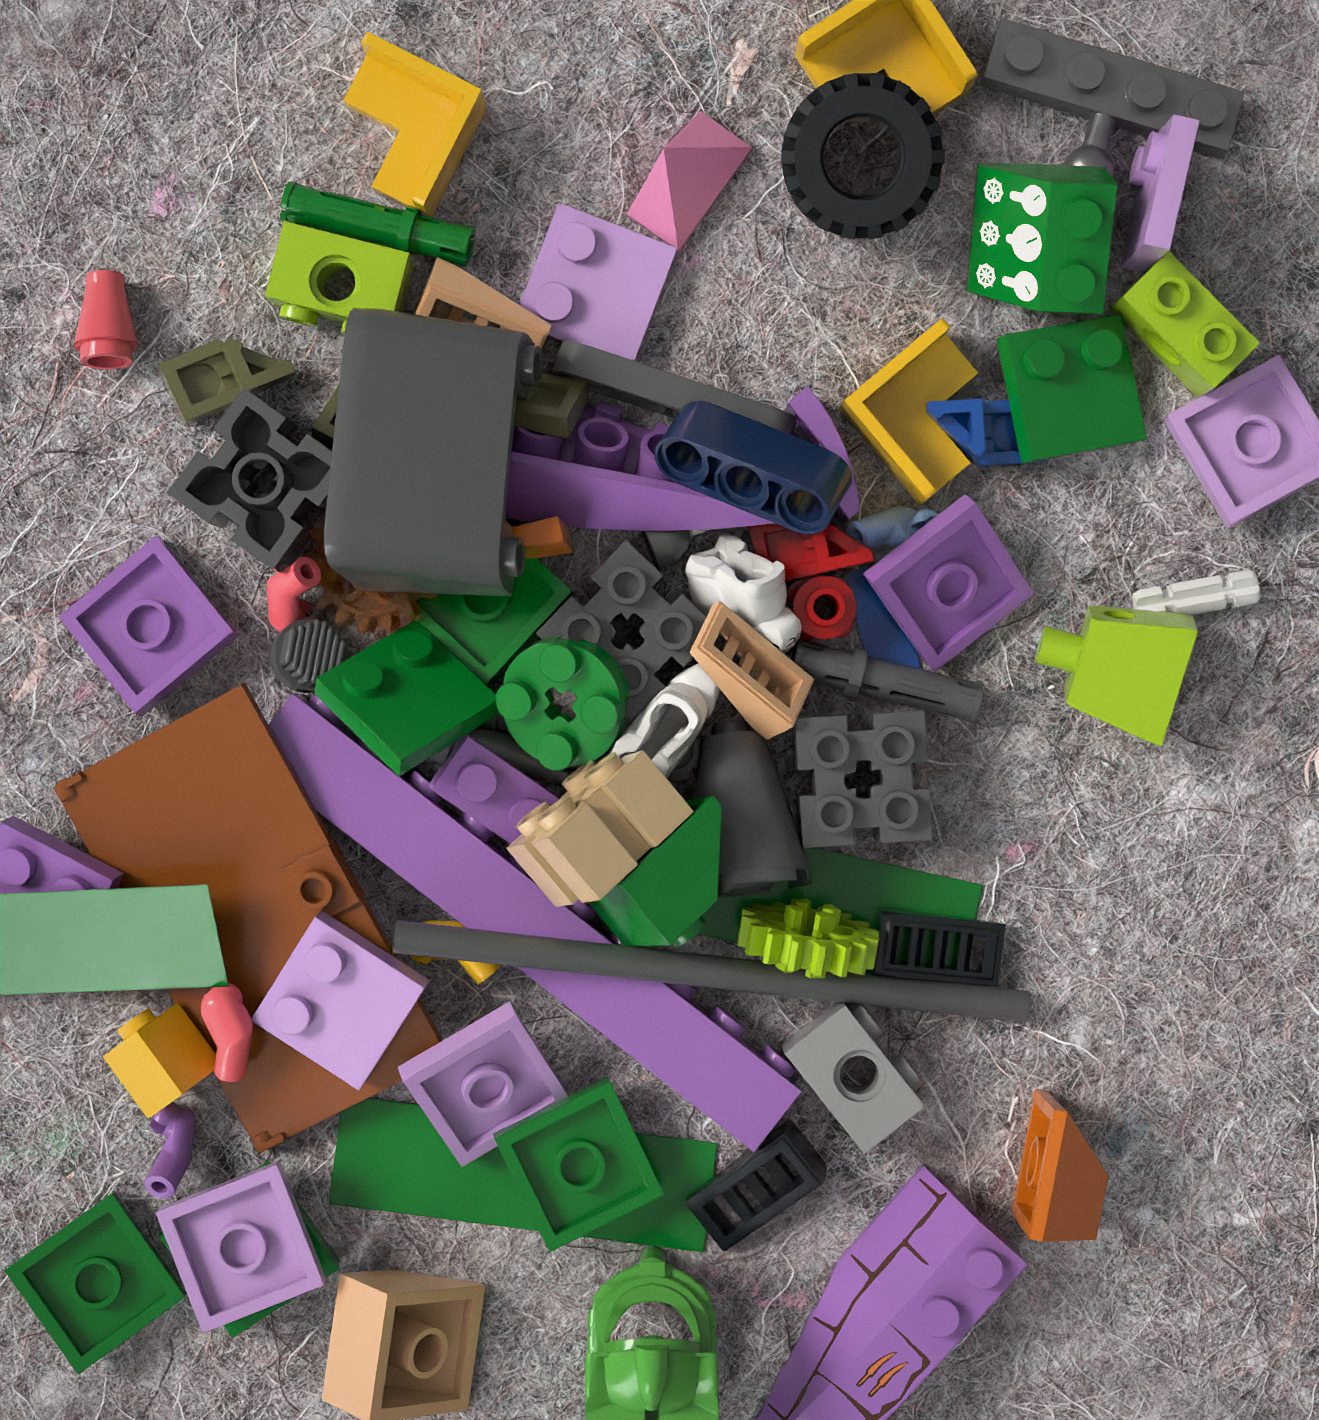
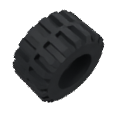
(919, 165)

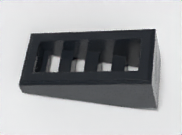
(888, 926)
(798, 1151)

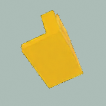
(891, 39)
(429, 112)
(893, 415)

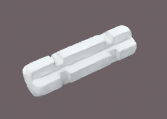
(1201, 594)

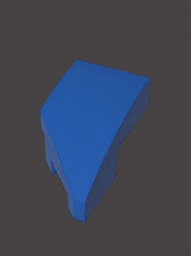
(979, 429)

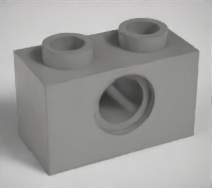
(864, 1111)

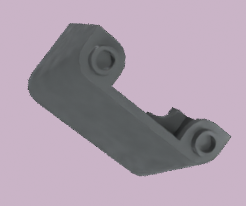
(426, 454)

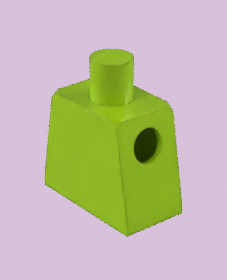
(1123, 666)

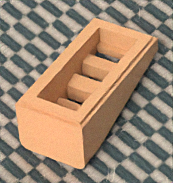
(470, 294)
(780, 686)

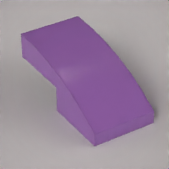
(821, 431)

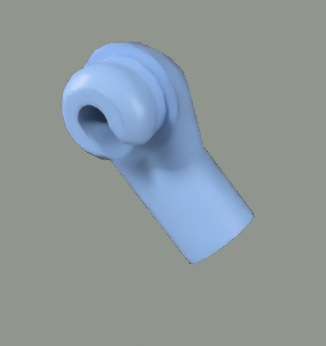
(889, 526)

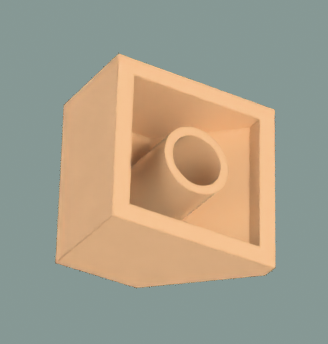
(402, 1344)

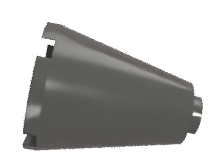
(756, 822)

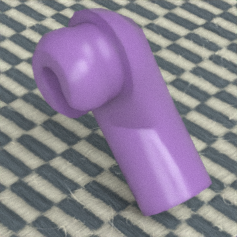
(176, 1153)

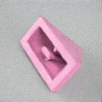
(688, 180)

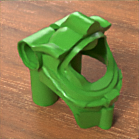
(652, 1374)

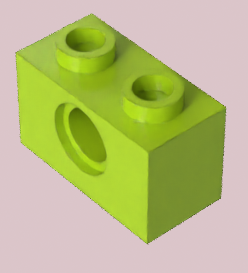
(310, 256)
(1184, 325)

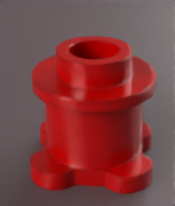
(802, 597)

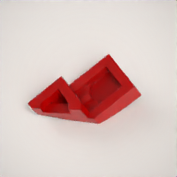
(811, 553)

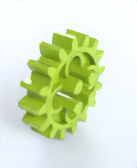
(808, 938)

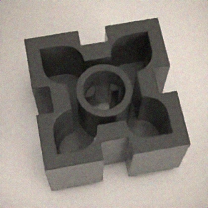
(224, 489)
(628, 590)
(891, 804)

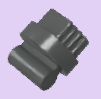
(305, 652)

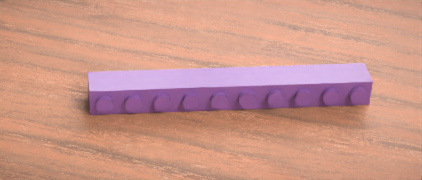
(489, 890)

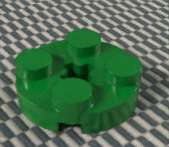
(534, 720)

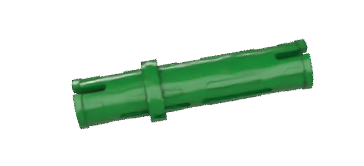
(379, 224)

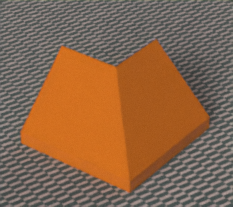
(1058, 1177)

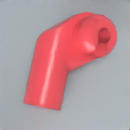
(285, 591)
(230, 1029)

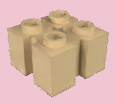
(598, 828)

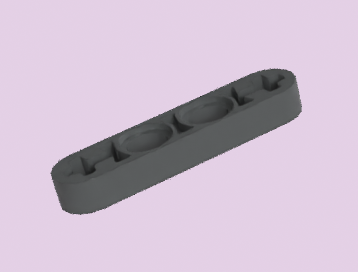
(654, 387)

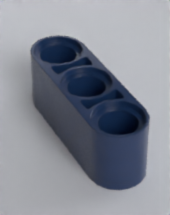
(753, 467)

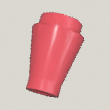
(105, 323)

